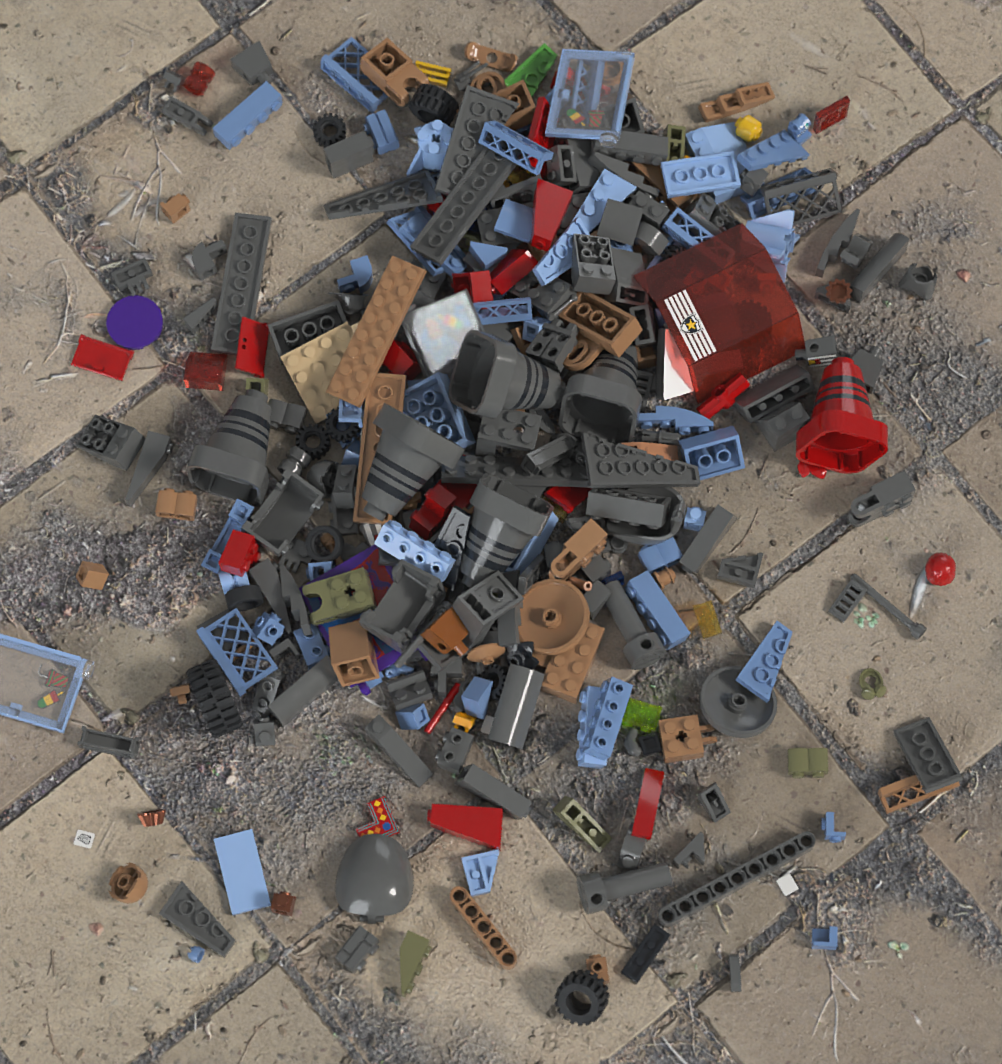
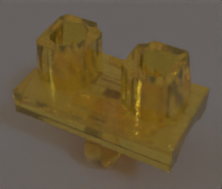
(707, 619)

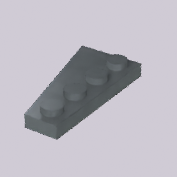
(195, 919)

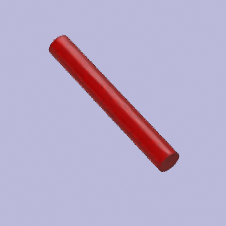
(442, 708)

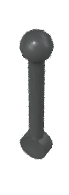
(551, 316)

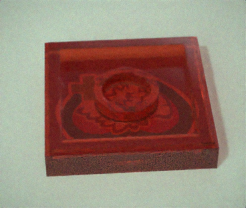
(831, 115)

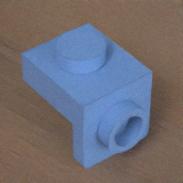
(827, 825)

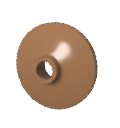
(485, 653)

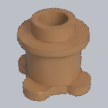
(664, 577)

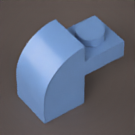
(361, 277)

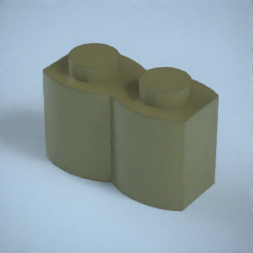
(807, 762)

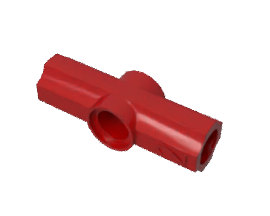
(723, 396)

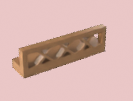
(903, 785)

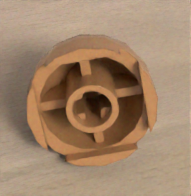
(128, 884)

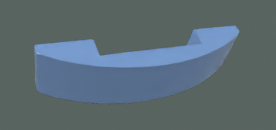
(237, 517)

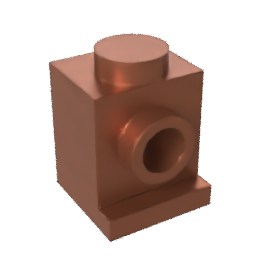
(283, 903)

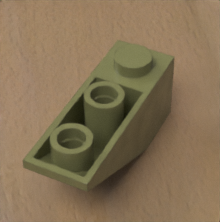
(412, 953)

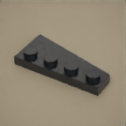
(453, 540)

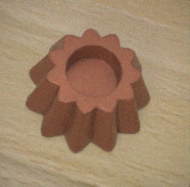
(838, 291)
(152, 817)

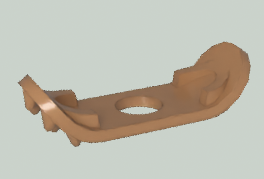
(504, 62)

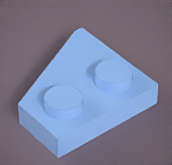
(479, 871)

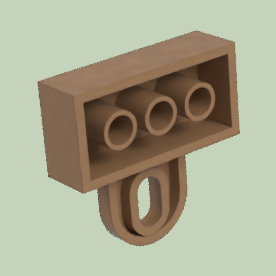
(516, 92)
(599, 328)
(569, 670)

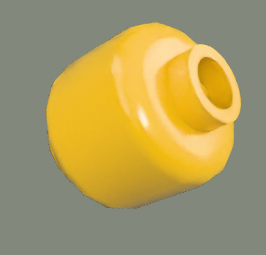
(748, 128)

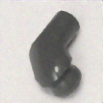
(630, 743)

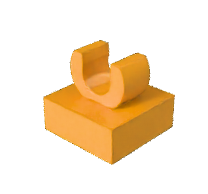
(464, 720)

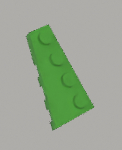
(533, 69)

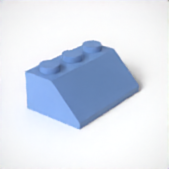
(713, 452)

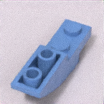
(683, 420)

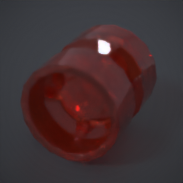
(199, 78)

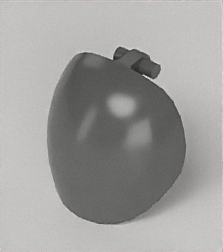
(642, 534)
(374, 878)

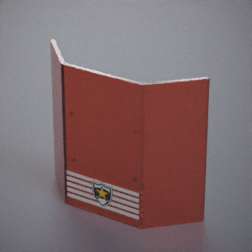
(725, 309)

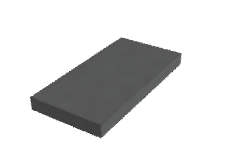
(927, 755)

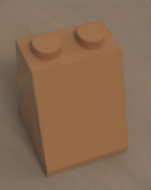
(352, 653)

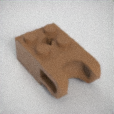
(392, 71)
(578, 551)

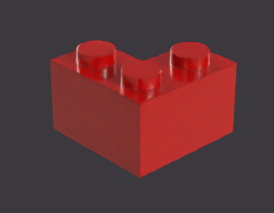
(433, 513)
(239, 553)

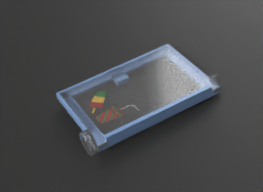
(590, 95)
(39, 682)

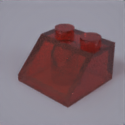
(205, 371)

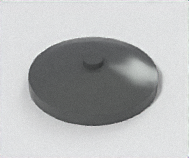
(733, 707)

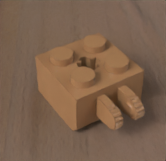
(693, 743)

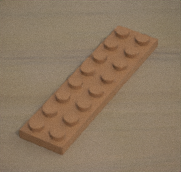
(376, 331)
(388, 390)

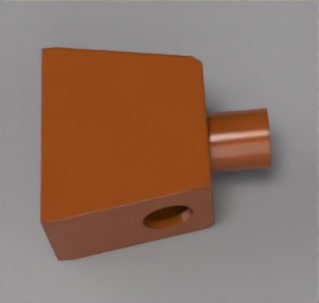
(447, 633)

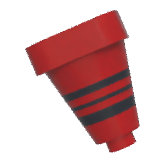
(842, 425)

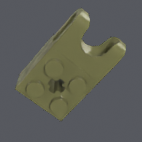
(336, 598)

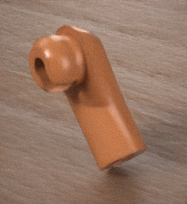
(580, 584)

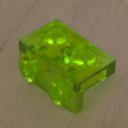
(642, 715)

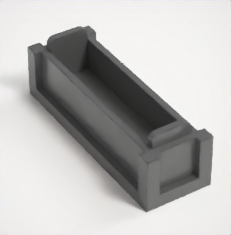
(548, 454)
(109, 743)

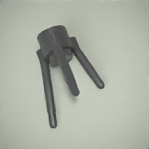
(463, 79)

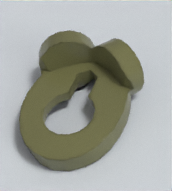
(868, 692)

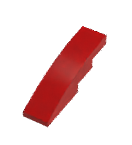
(648, 803)

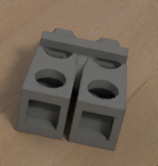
(553, 344)

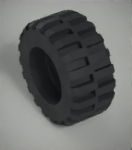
(214, 698)

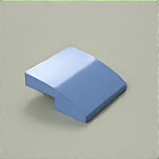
(515, 221)

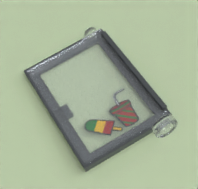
(439, 330)

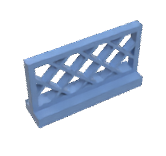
(348, 81)
(402, 219)
(221, 656)

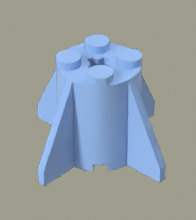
(432, 146)
(777, 236)

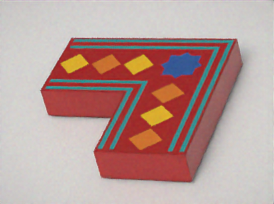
(382, 817)

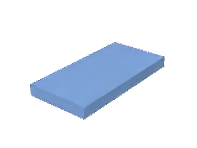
(700, 174)
(242, 872)

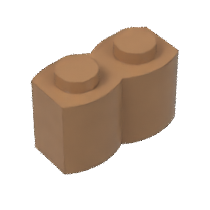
(176, 505)

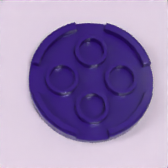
(134, 322)

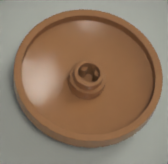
(553, 616)

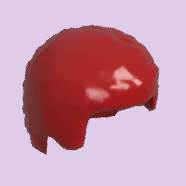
(940, 569)

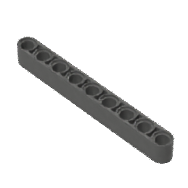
(731, 887)

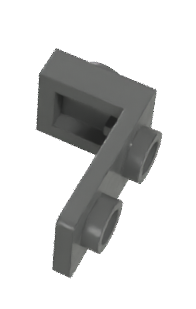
(267, 691)

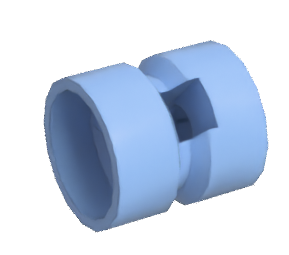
(231, 581)

